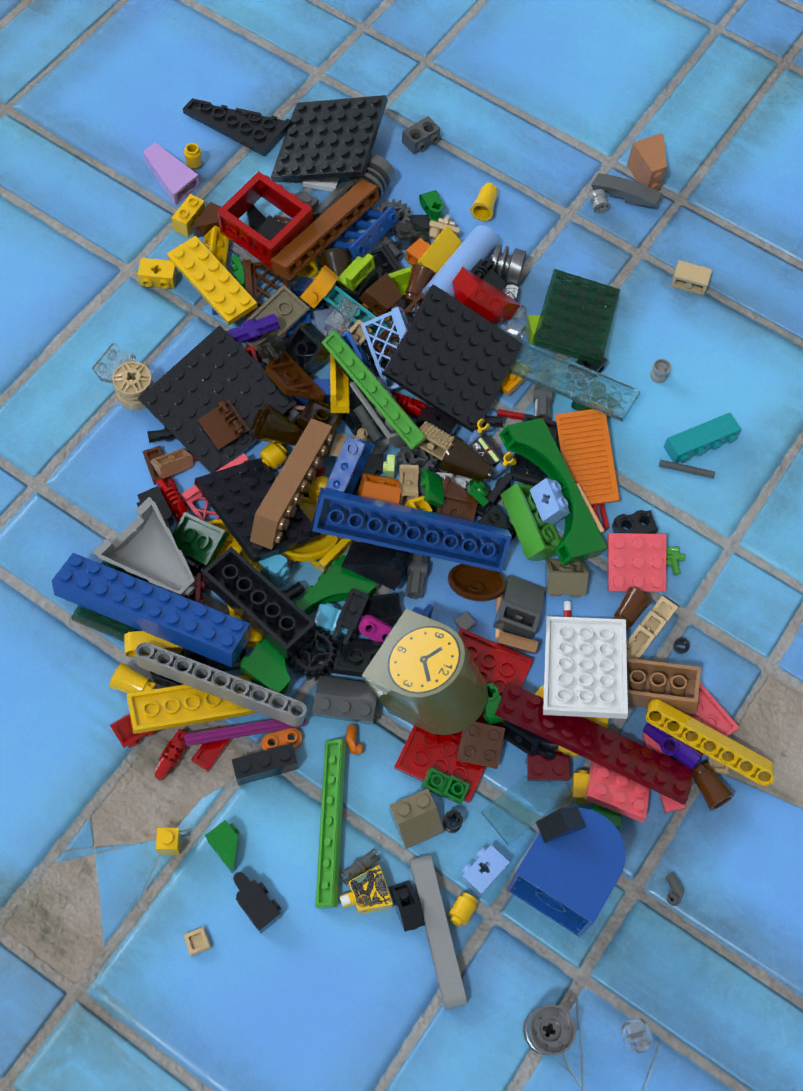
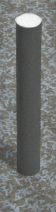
(687, 469)

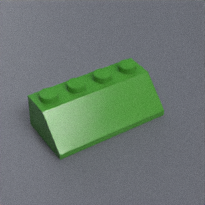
(535, 536)

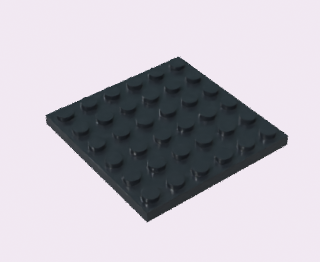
(329, 139)
(452, 358)
(198, 382)

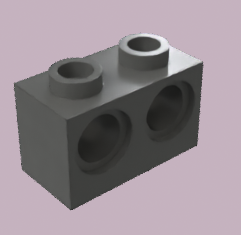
(421, 135)

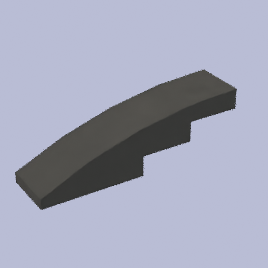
(630, 190)

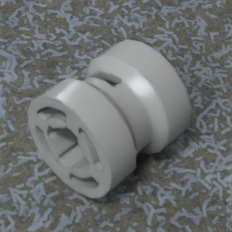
(599, 201)
(660, 370)

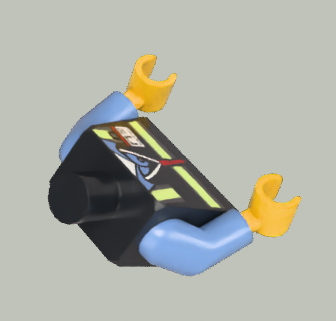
(486, 448)

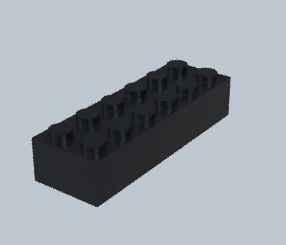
(259, 602)

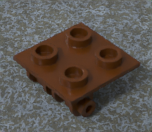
(223, 424)
(481, 745)

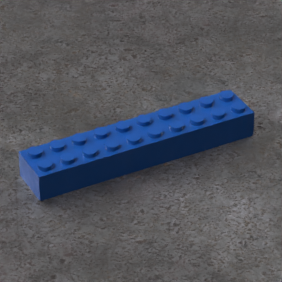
(410, 530)
(152, 609)

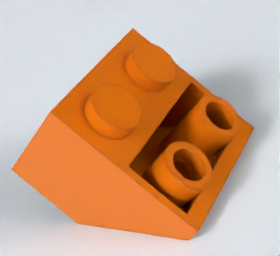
(379, 488)

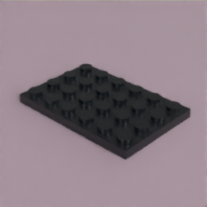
(235, 498)

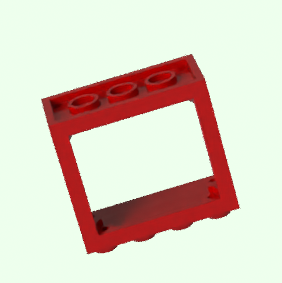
(248, 238)

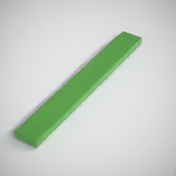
(374, 390)
(330, 824)

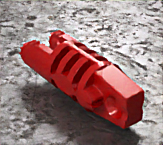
(409, 405)
(172, 497)
(171, 755)

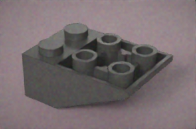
(520, 607)

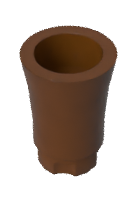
(419, 278)
(632, 606)
(711, 787)

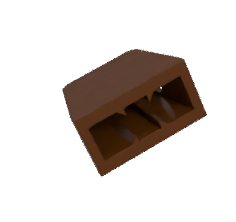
(382, 295)

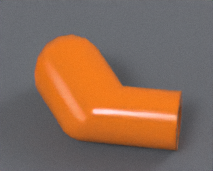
(351, 740)

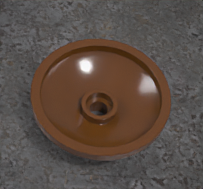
(476, 583)

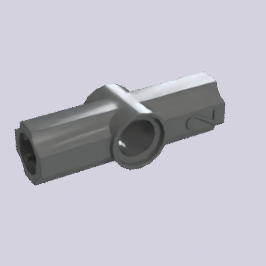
(543, 399)
(416, 574)

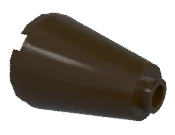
(336, 260)
(275, 427)
(466, 462)

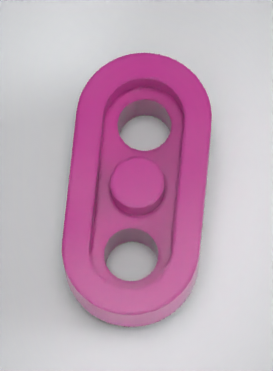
(377, 630)

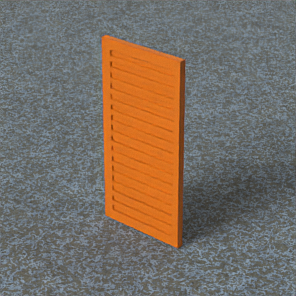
(588, 454)

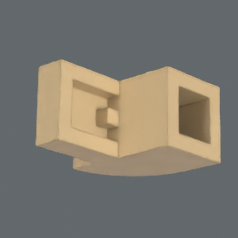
(408, 482)

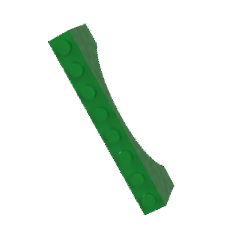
(535, 442)
(266, 664)

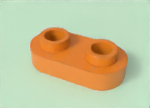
(281, 739)

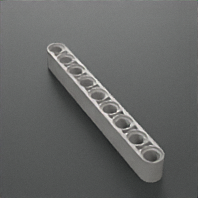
(225, 692)

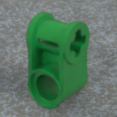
(432, 205)
(491, 705)

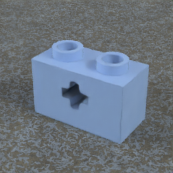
(550, 501)
(478, 881)

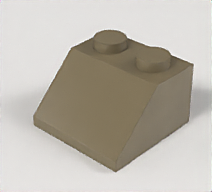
(566, 579)
(416, 818)

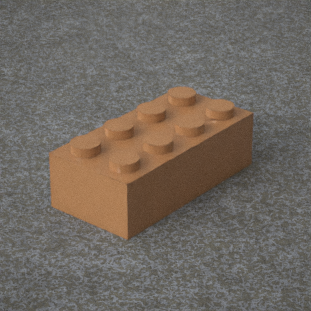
(668, 682)

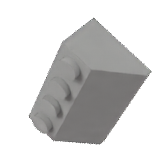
(384, 425)

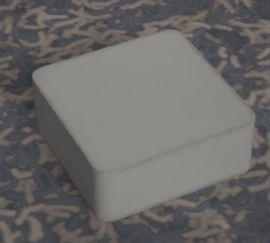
(464, 621)

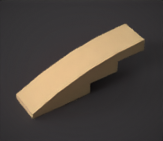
(650, 628)

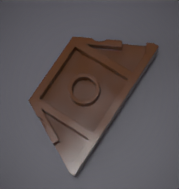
(292, 378)
(457, 502)

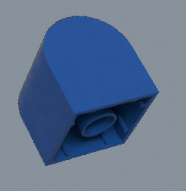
(573, 873)

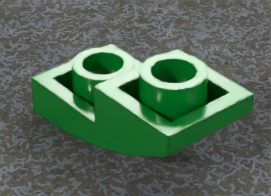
(238, 271)
(433, 488)
(478, 492)
(445, 786)

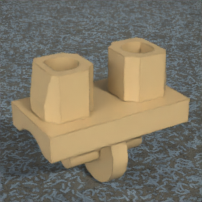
(436, 227)

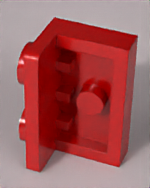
(124, 732)

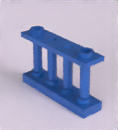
(370, 236)
(350, 465)

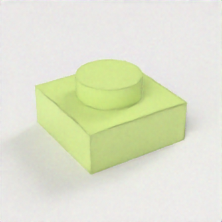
(388, 467)

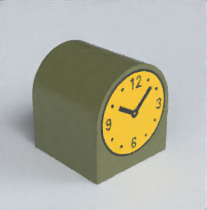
(427, 676)

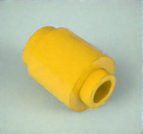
(193, 155)
(463, 909)

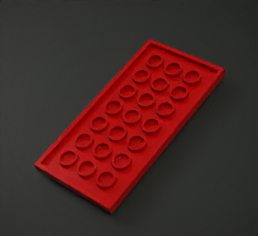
(441, 751)

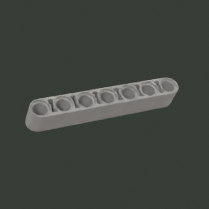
(438, 933)

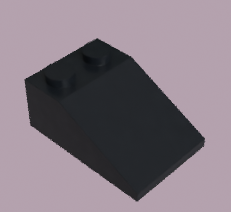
(306, 347)
(376, 563)

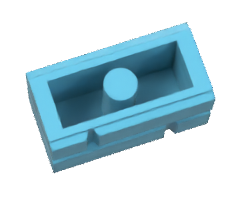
(275, 570)

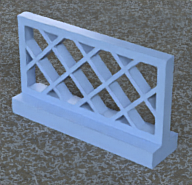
(400, 323)

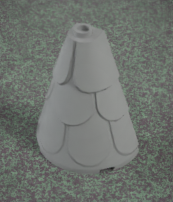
(150, 552)

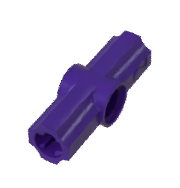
(254, 329)
(681, 751)

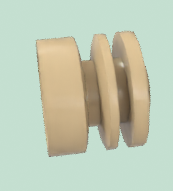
(130, 383)

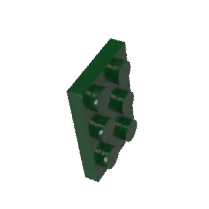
(199, 539)

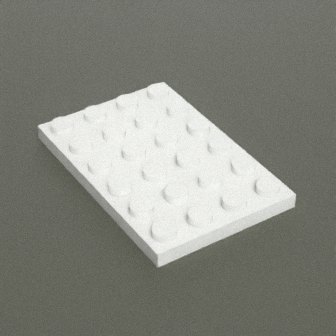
(585, 667)

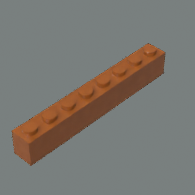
(325, 229)

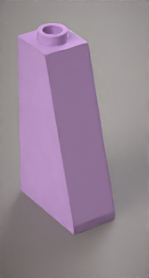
(171, 173)

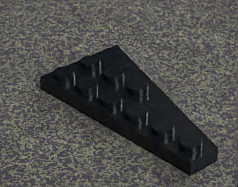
(241, 125)

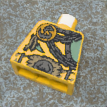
(368, 892)

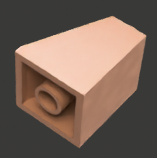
(648, 161)

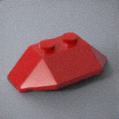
(483, 297)

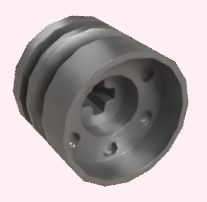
(378, 173)
(509, 265)
(560, 1024)

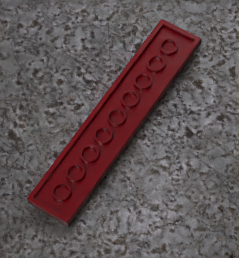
(597, 744)

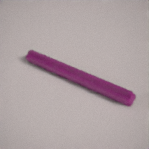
(236, 731)

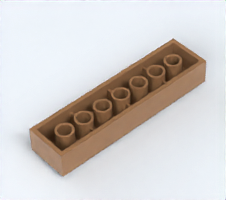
(290, 484)

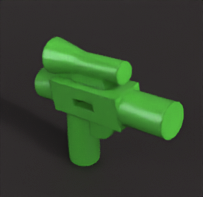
(673, 557)

